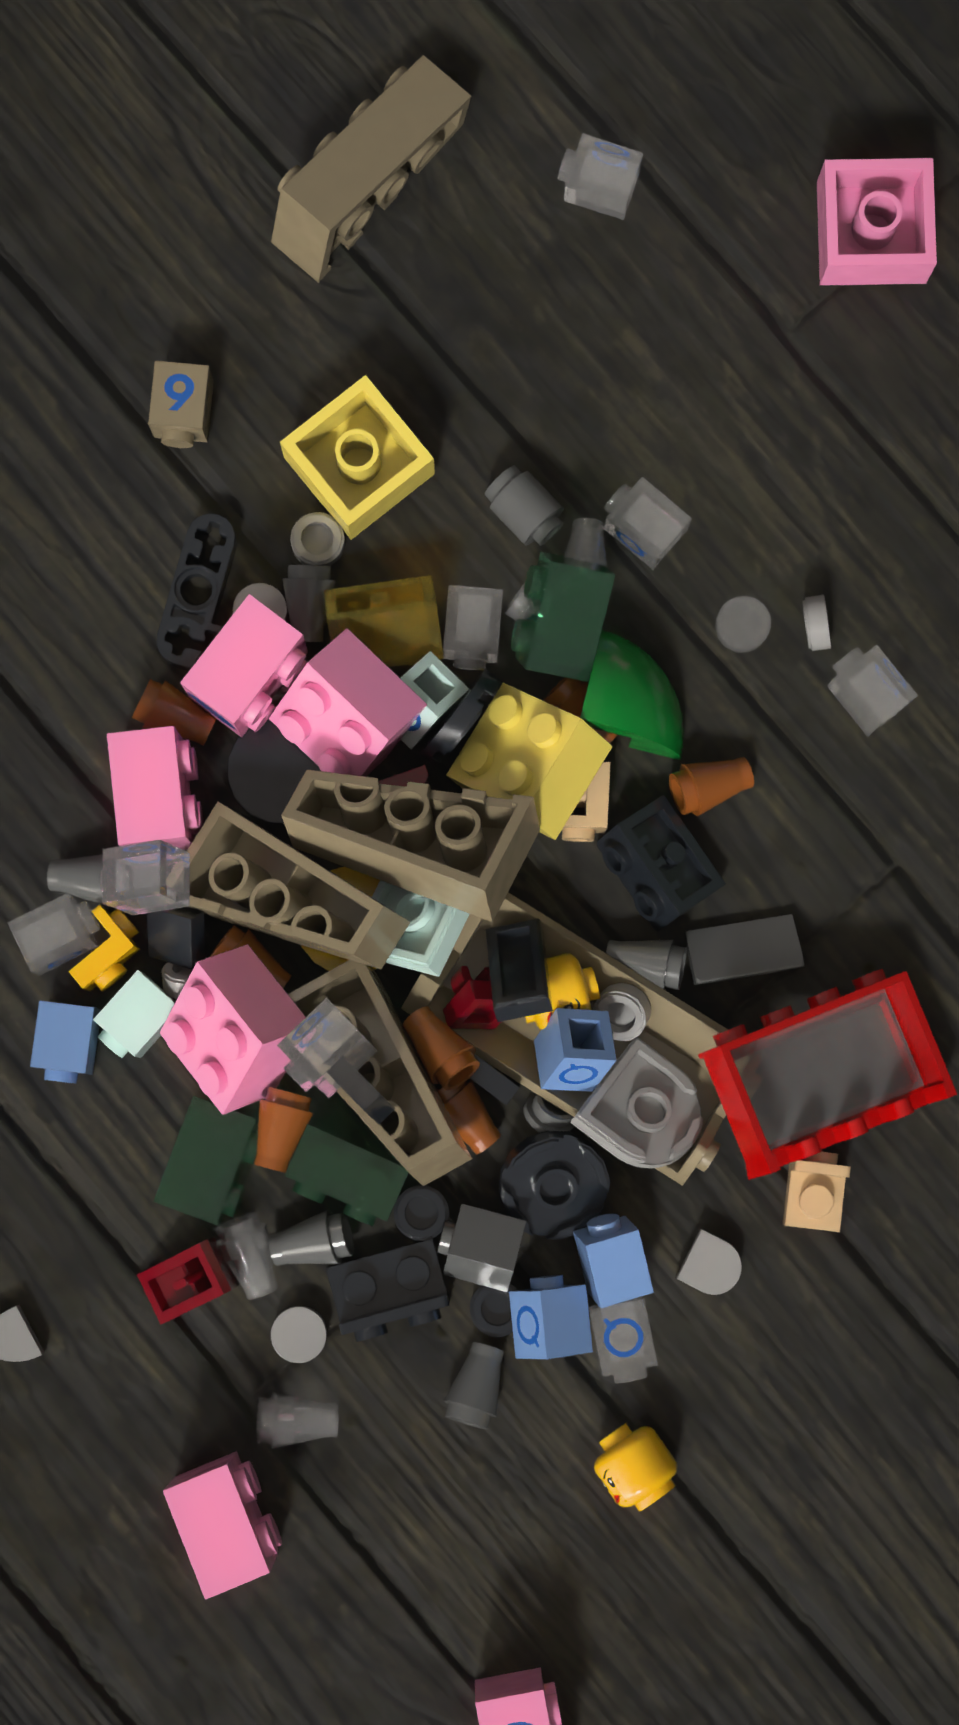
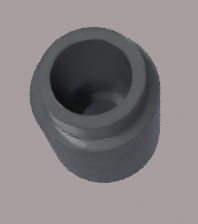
(525, 506)

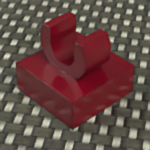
(472, 1003)

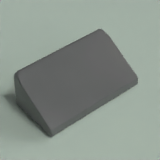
(743, 949)

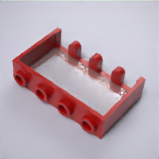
(827, 1071)

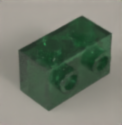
(562, 616)
(208, 1162)
(347, 1173)

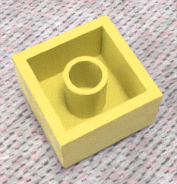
(358, 457)
(532, 752)

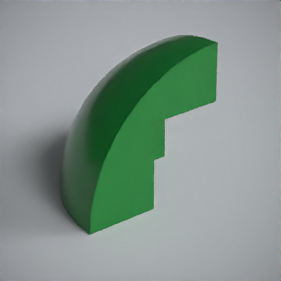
(633, 698)

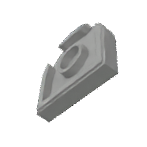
(643, 1109)

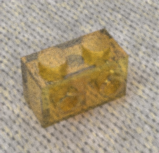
(389, 617)

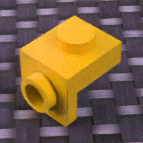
(105, 963)

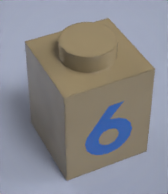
(180, 403)

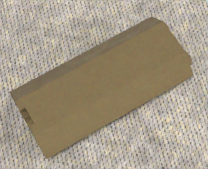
(672, 1030)

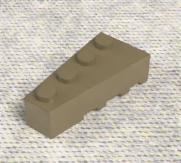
(366, 164)
(420, 839)
(274, 889)
(420, 1126)

